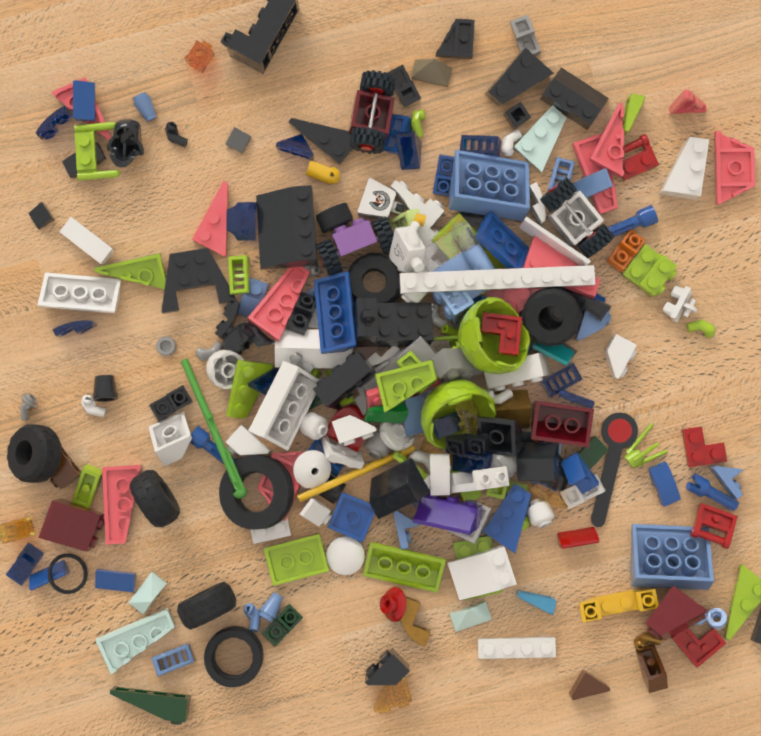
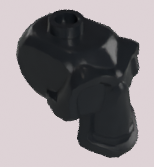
(125, 142)
(244, 335)

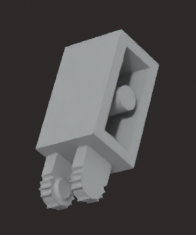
(452, 364)

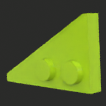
(143, 270)
(744, 601)

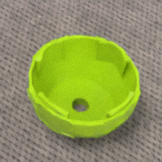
(482, 348)
(441, 401)

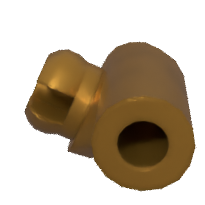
(645, 638)

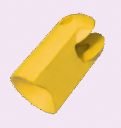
(323, 173)

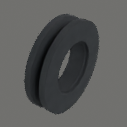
(282, 495)

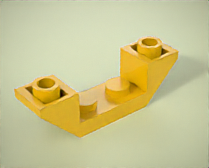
(618, 602)

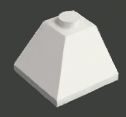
(171, 438)

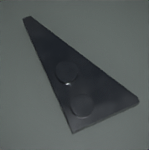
(329, 139)

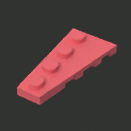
(543, 255)
(277, 306)

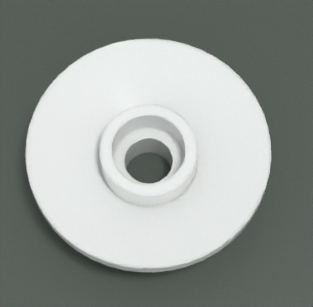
(304, 466)

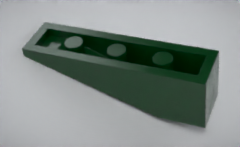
(165, 705)

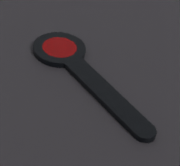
(619, 432)

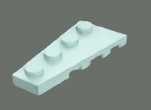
(126, 642)

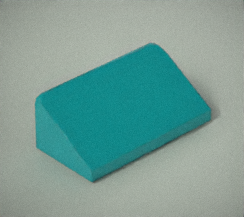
(559, 353)

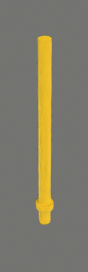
(351, 475)

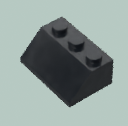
(574, 98)
(396, 488)

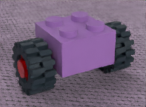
(354, 238)

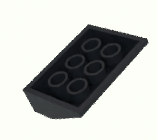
(287, 228)

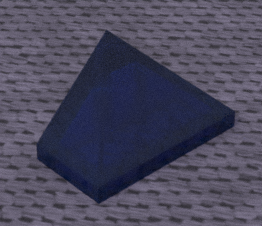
(296, 146)
(409, 150)

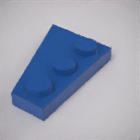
(509, 518)

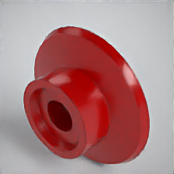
(393, 604)

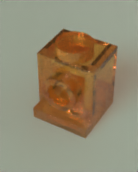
(200, 62)

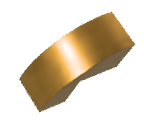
(415, 632)

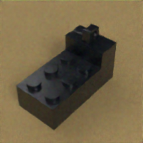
(263, 37)
(391, 323)

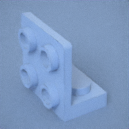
(453, 303)

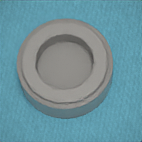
(166, 346)

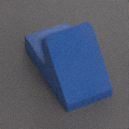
(579, 473)

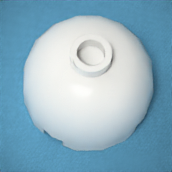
(221, 368)

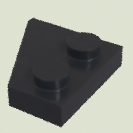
(458, 41)

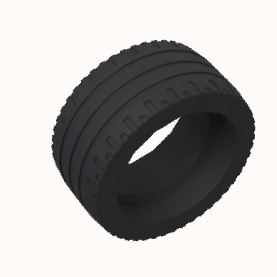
(233, 680)

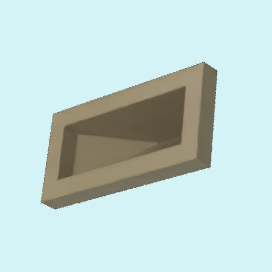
(431, 71)

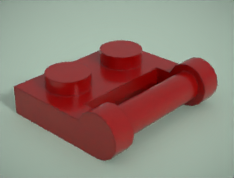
(640, 162)
(717, 520)

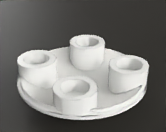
(345, 555)

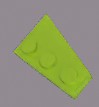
(404, 382)
(241, 395)

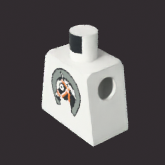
(379, 201)

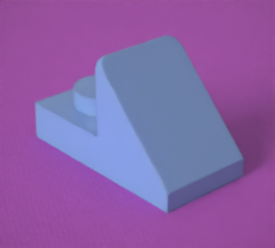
(252, 299)
(725, 477)
(402, 523)

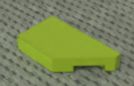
(399, 457)

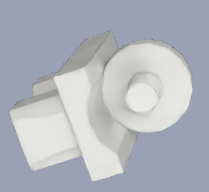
(683, 296)

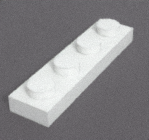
(516, 647)

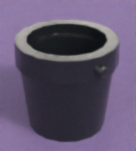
(104, 389)

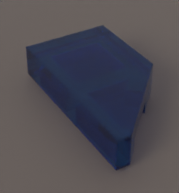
(576, 399)

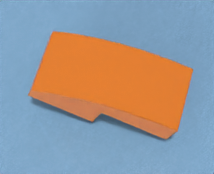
(626, 250)

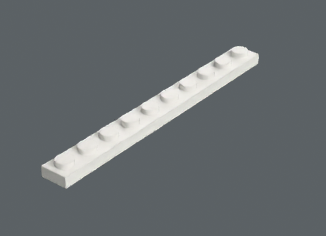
(497, 279)

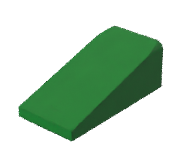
(395, 415)

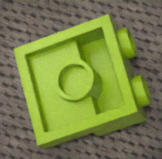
(650, 271)

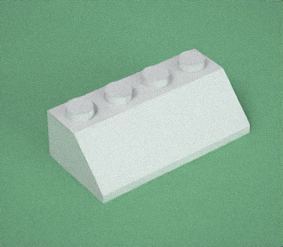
(284, 406)

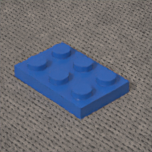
(502, 242)

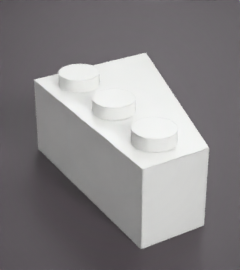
(688, 170)
(532, 368)

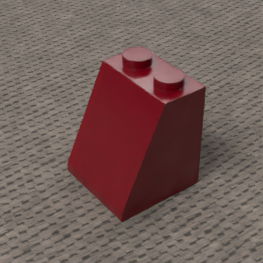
(72, 525)
(674, 615)

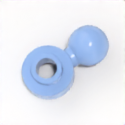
(715, 613)

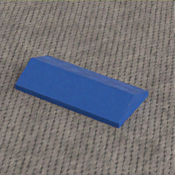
(335, 313)

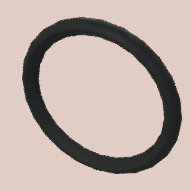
(84, 570)

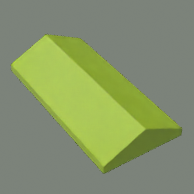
(404, 567)

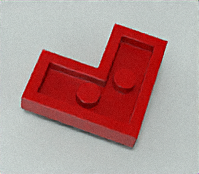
(507, 328)
(697, 452)
(699, 649)

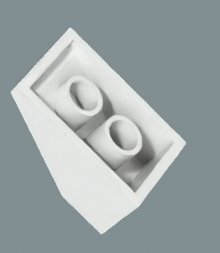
(482, 573)

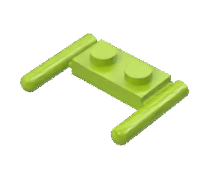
(86, 151)

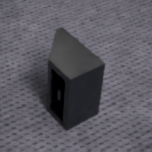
(388, 670)

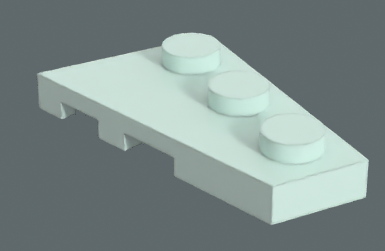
(541, 138)

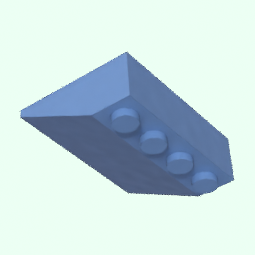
(489, 184)
(670, 557)

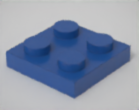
(352, 517)

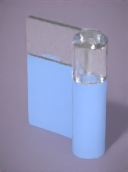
(457, 252)

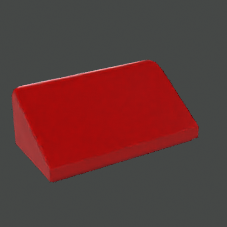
(577, 537)

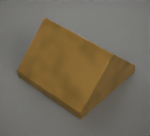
(515, 408)

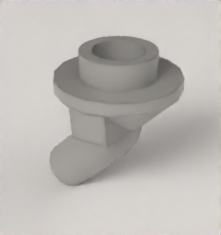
(28, 401)

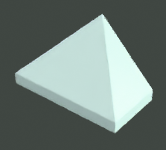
(147, 593)
(470, 616)

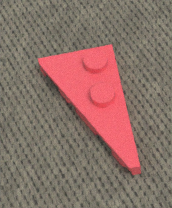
(212, 230)

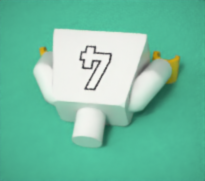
(407, 248)

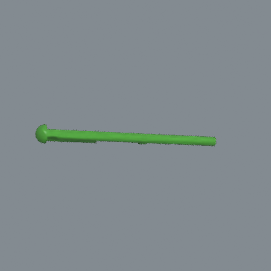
(240, 490)

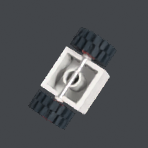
(576, 218)

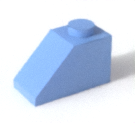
(590, 325)

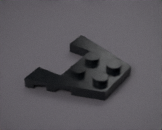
(192, 271)
(553, 316)

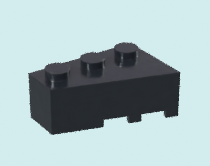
(519, 76)
(344, 380)

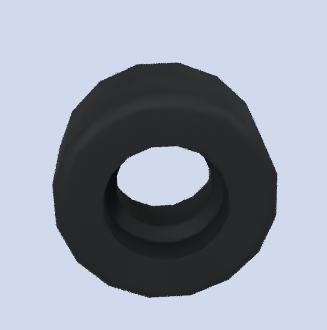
(334, 217)

